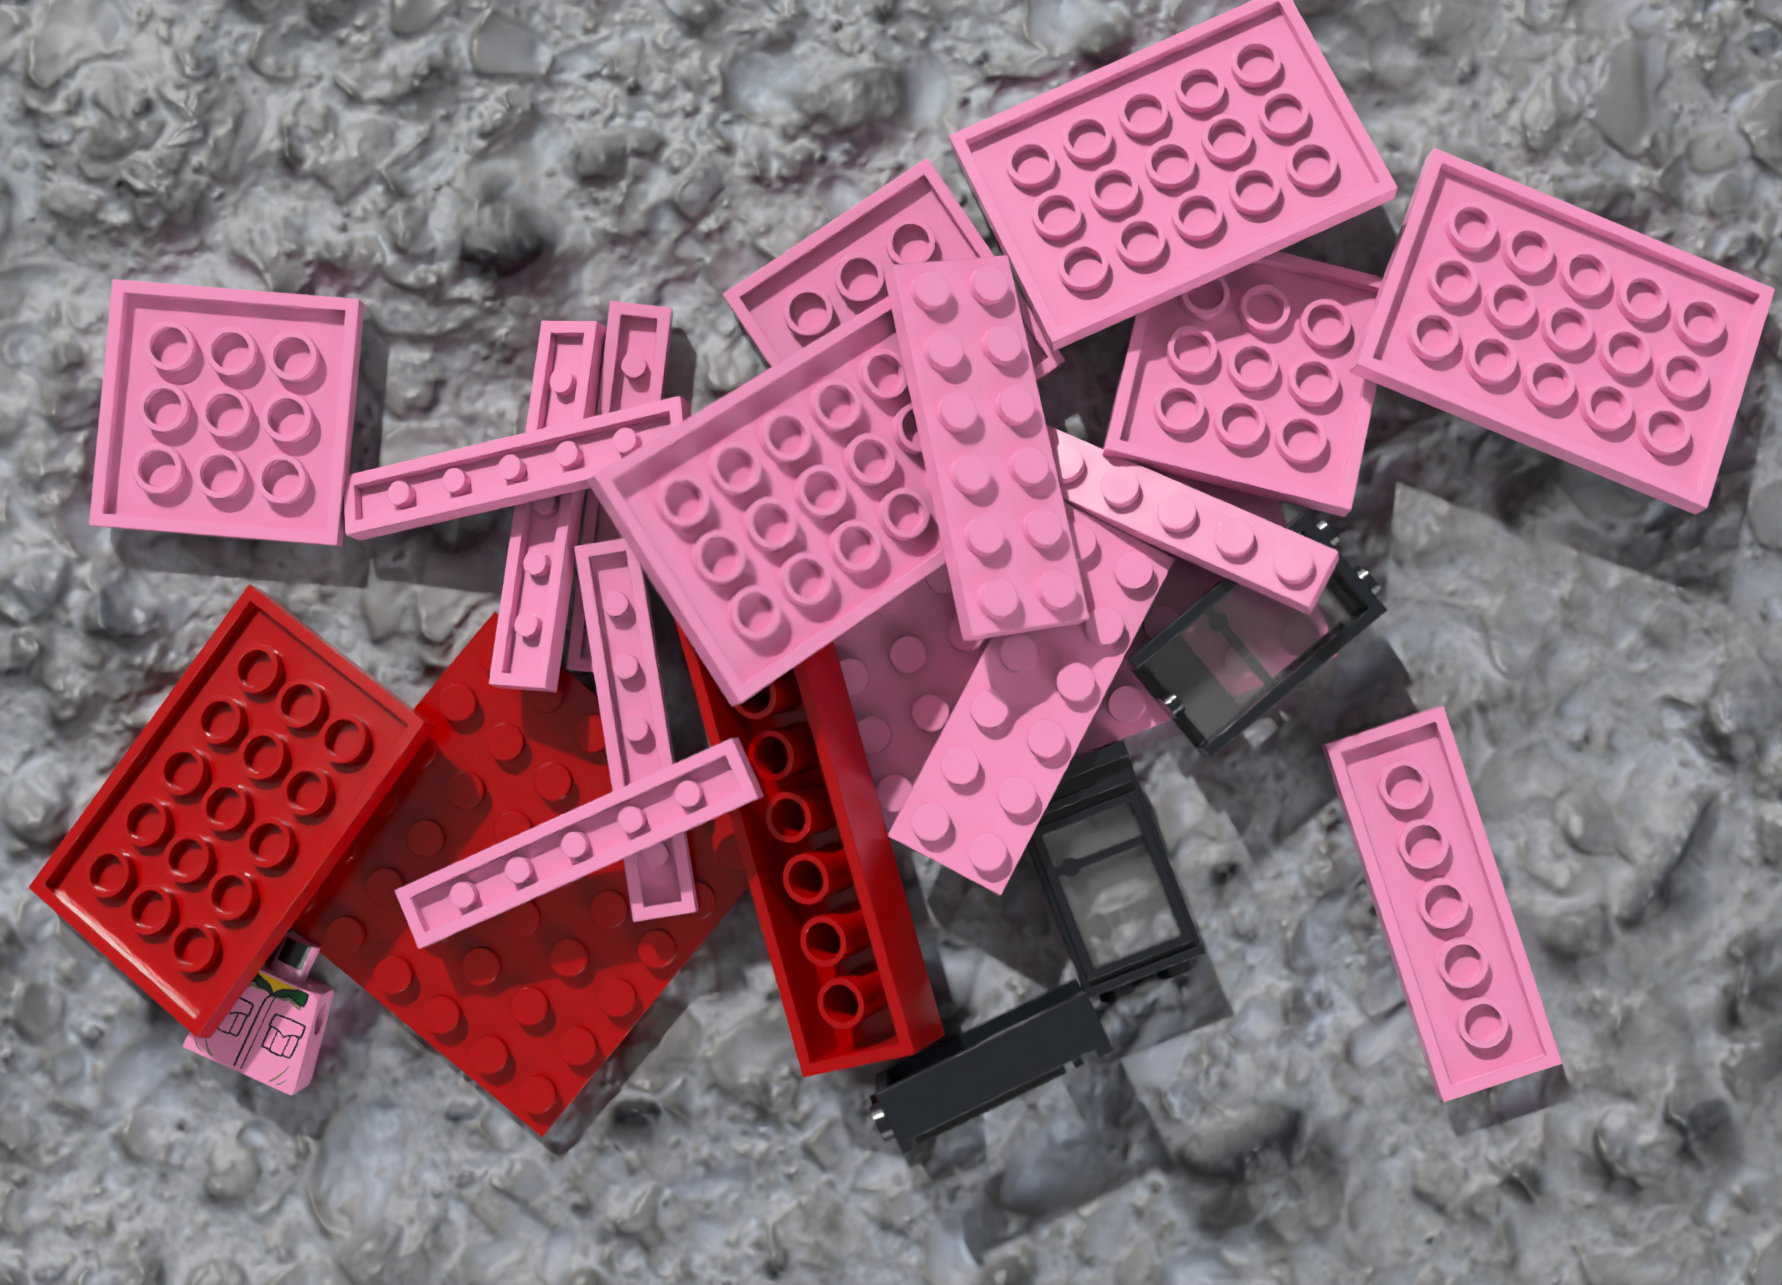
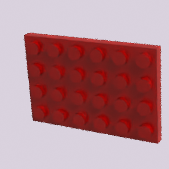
(230, 810)

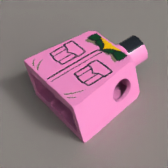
(275, 1022)

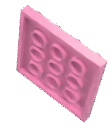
(845, 262)
(1253, 383)
(227, 412)

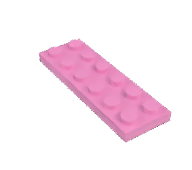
(985, 447)
(1028, 714)
(1441, 904)

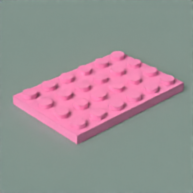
(1171, 168)
(1564, 331)
(784, 505)

